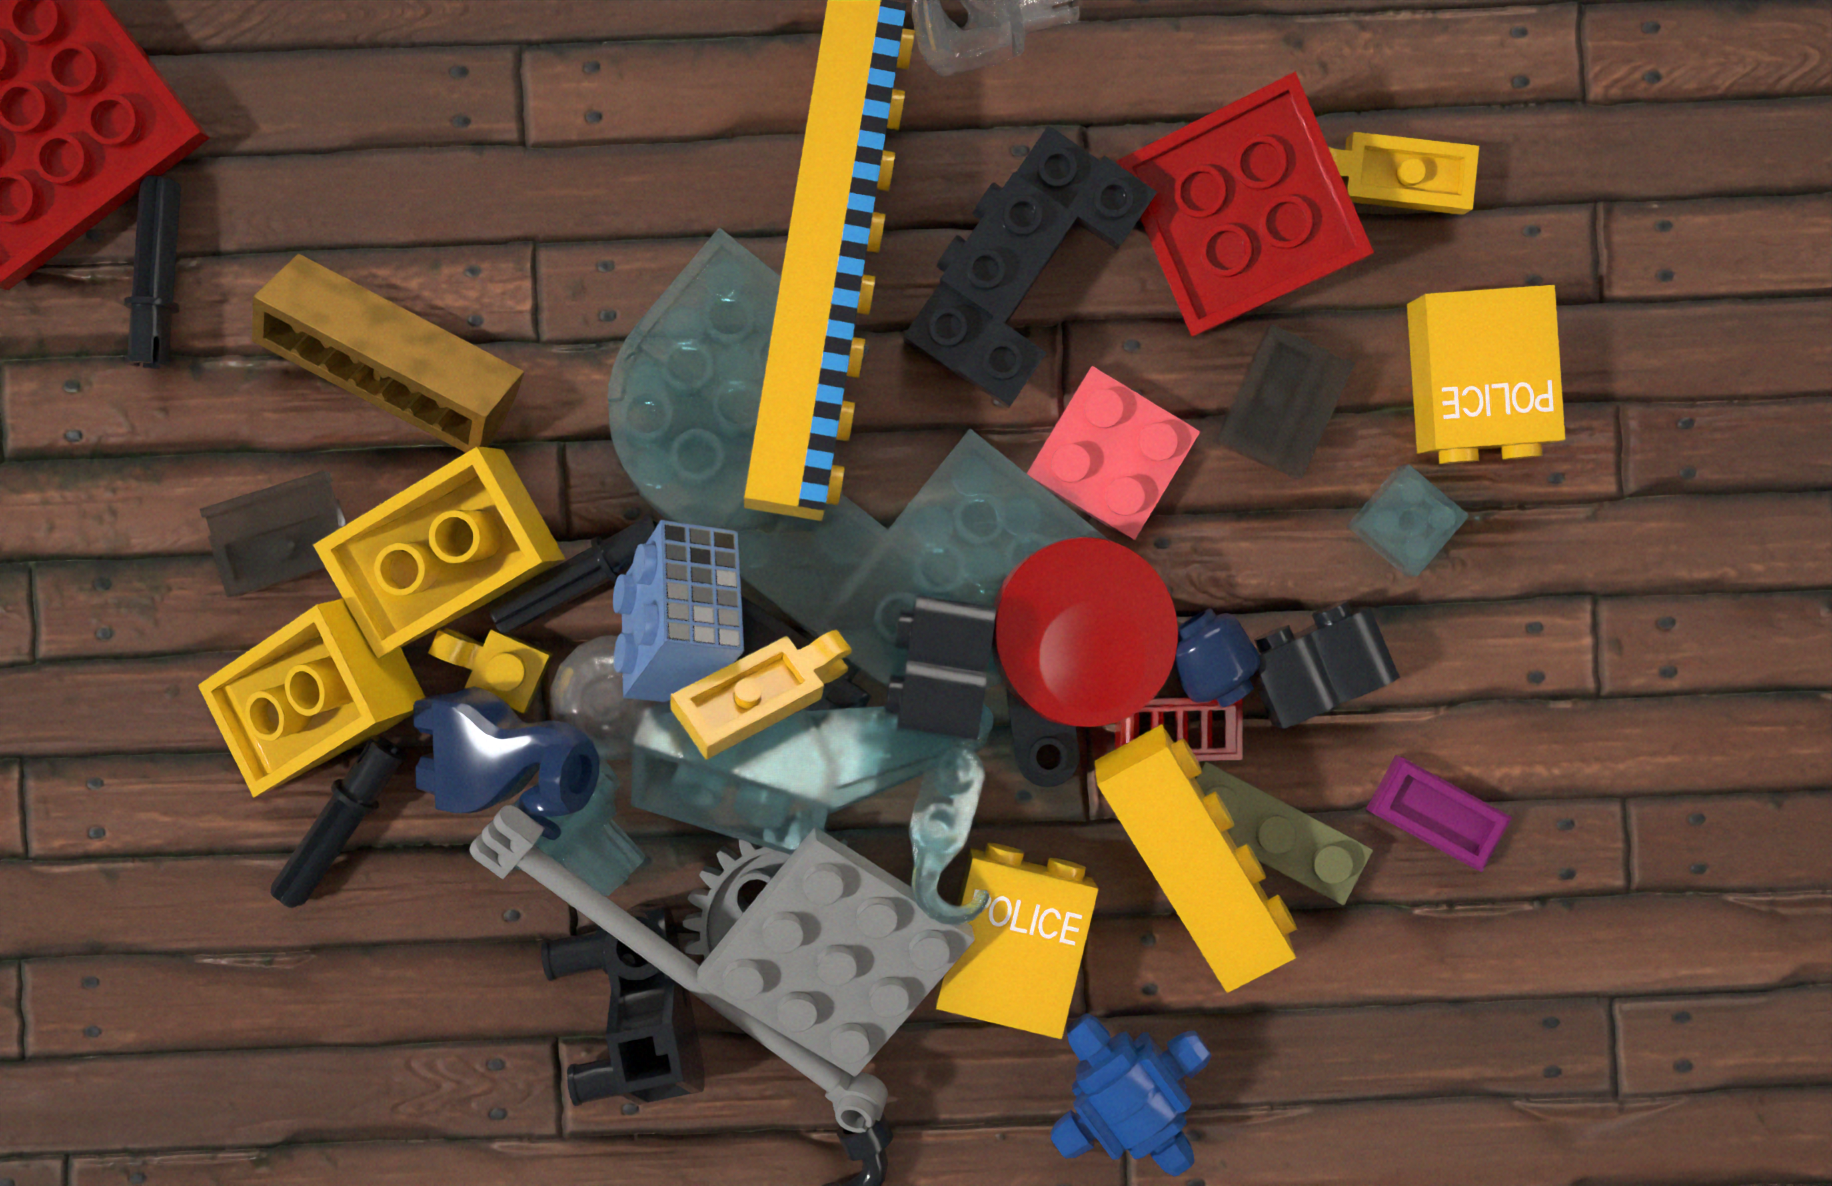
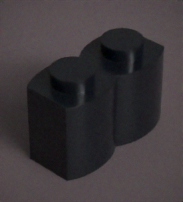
(1321, 664)
(942, 669)

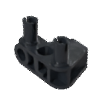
(640, 1006)

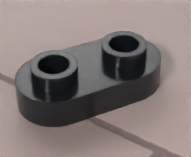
(1031, 733)

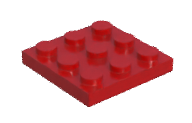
(1247, 206)

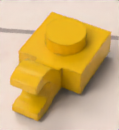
(500, 665)

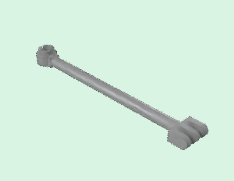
(510, 843)

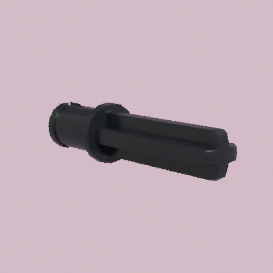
(153, 273)
(571, 578)
(350, 803)

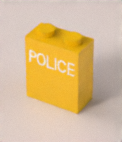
(1486, 372)
(1024, 942)

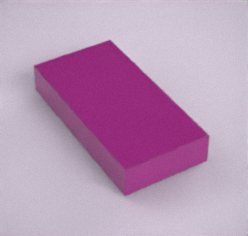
(1438, 813)

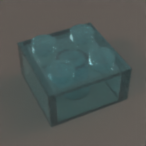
(1408, 520)

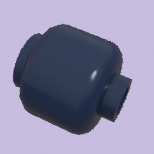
(1215, 658)

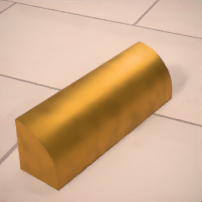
(384, 354)

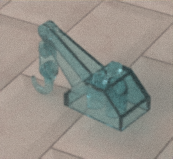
(805, 770)

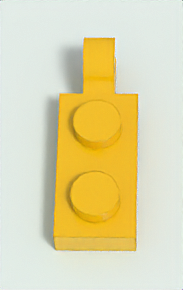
(1408, 172)
(758, 691)

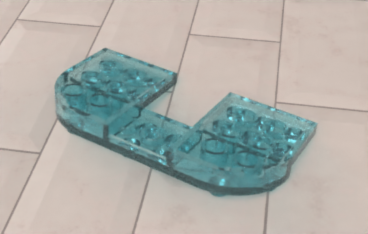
(685, 435)

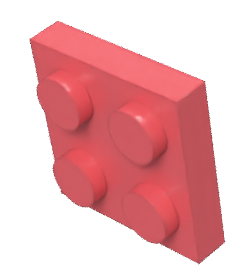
(1112, 453)

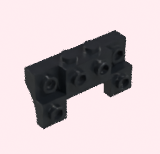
(1007, 252)

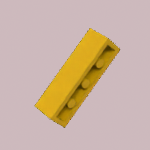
(1194, 857)

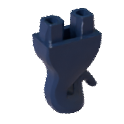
(491, 755)

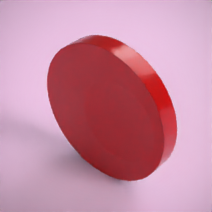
(1084, 632)

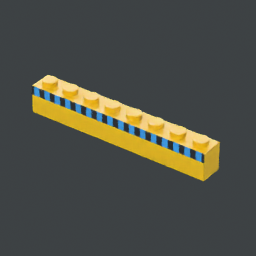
(825, 259)

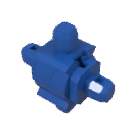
(1130, 1095)

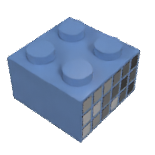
(678, 610)

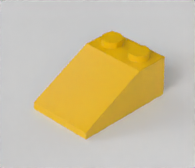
(439, 550)
(307, 696)

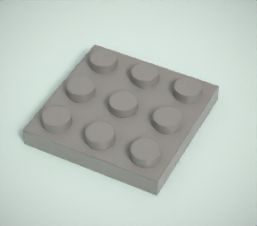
(833, 953)

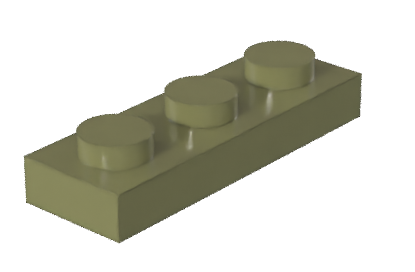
(1288, 837)

